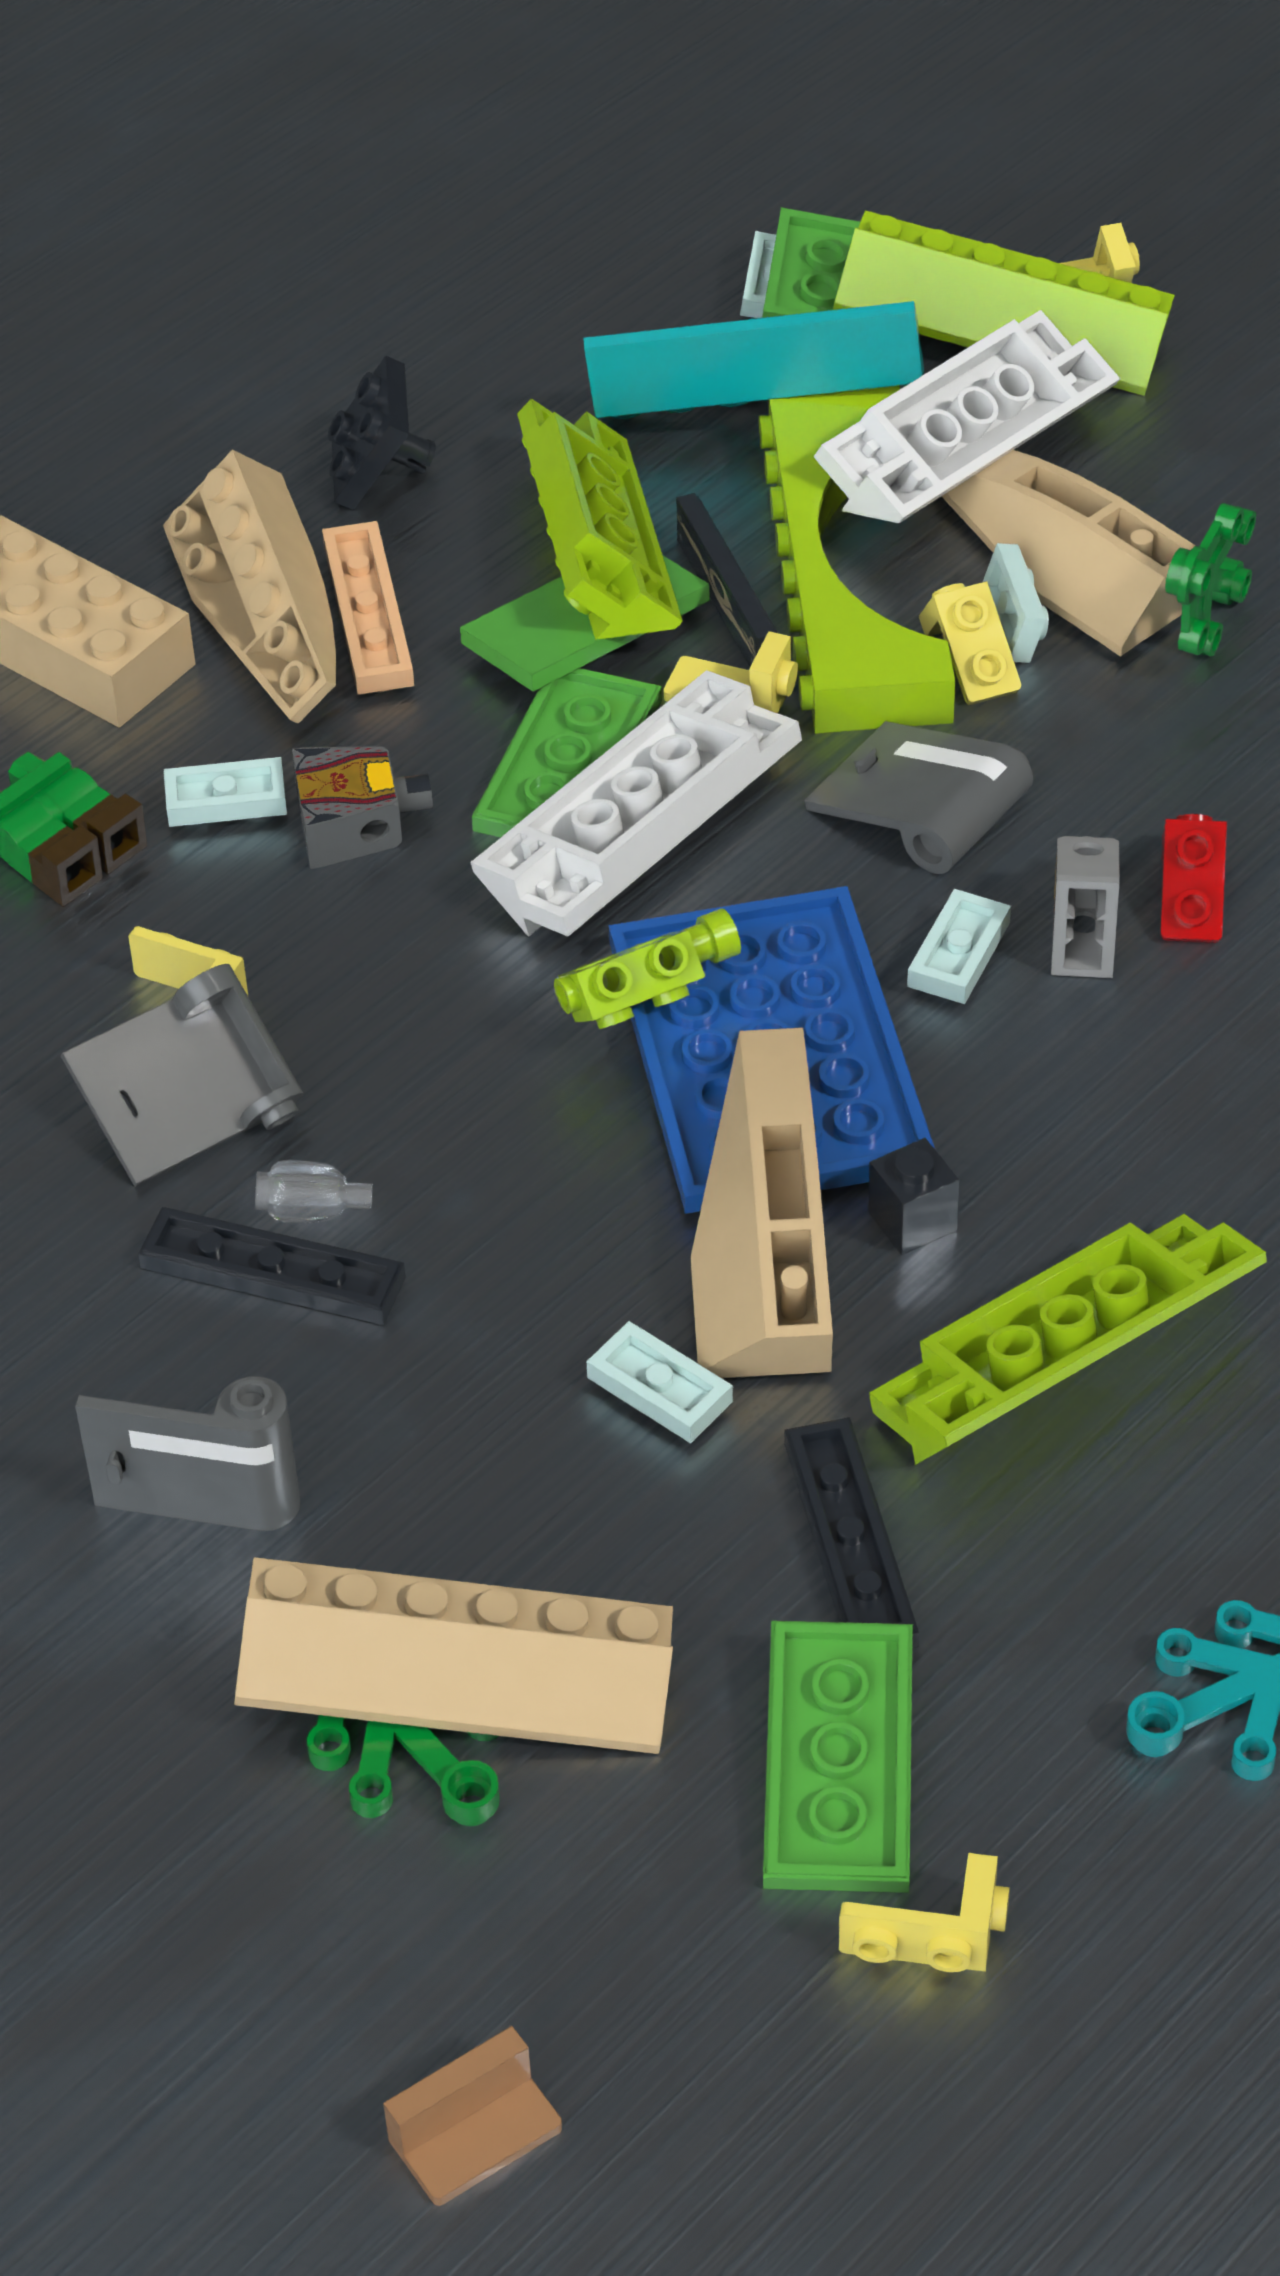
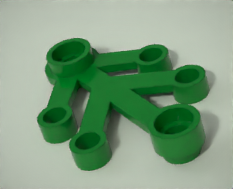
(1209, 576)
(454, 1777)

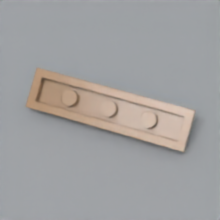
(367, 608)

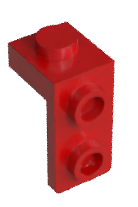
(1193, 878)

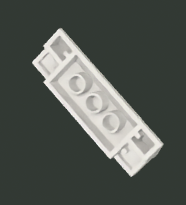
(962, 418)
(634, 804)

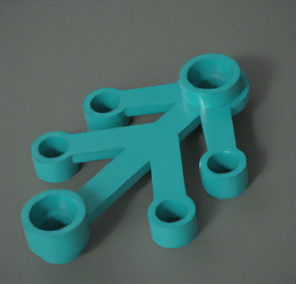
(1251, 1677)

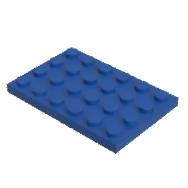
(796, 969)

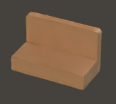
(471, 2118)

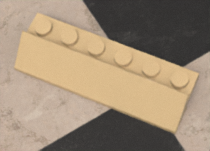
(455, 1655)

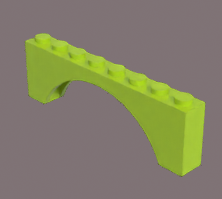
(853, 658)

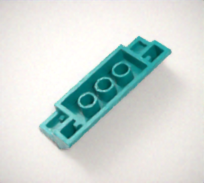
(753, 360)

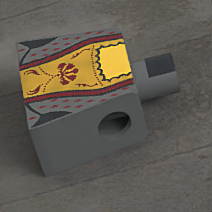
(353, 801)

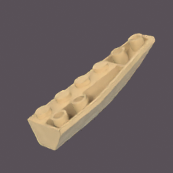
(1087, 547)
(258, 580)
(760, 1222)

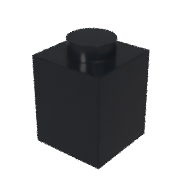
(913, 1196)

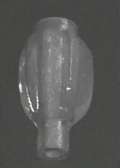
(308, 1192)

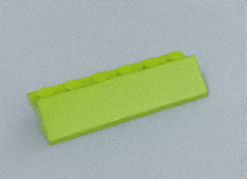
(977, 287)
(599, 524)
(1057, 1327)

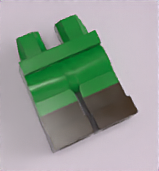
(63, 819)

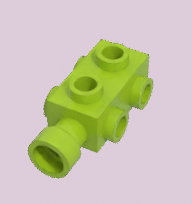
(647, 971)

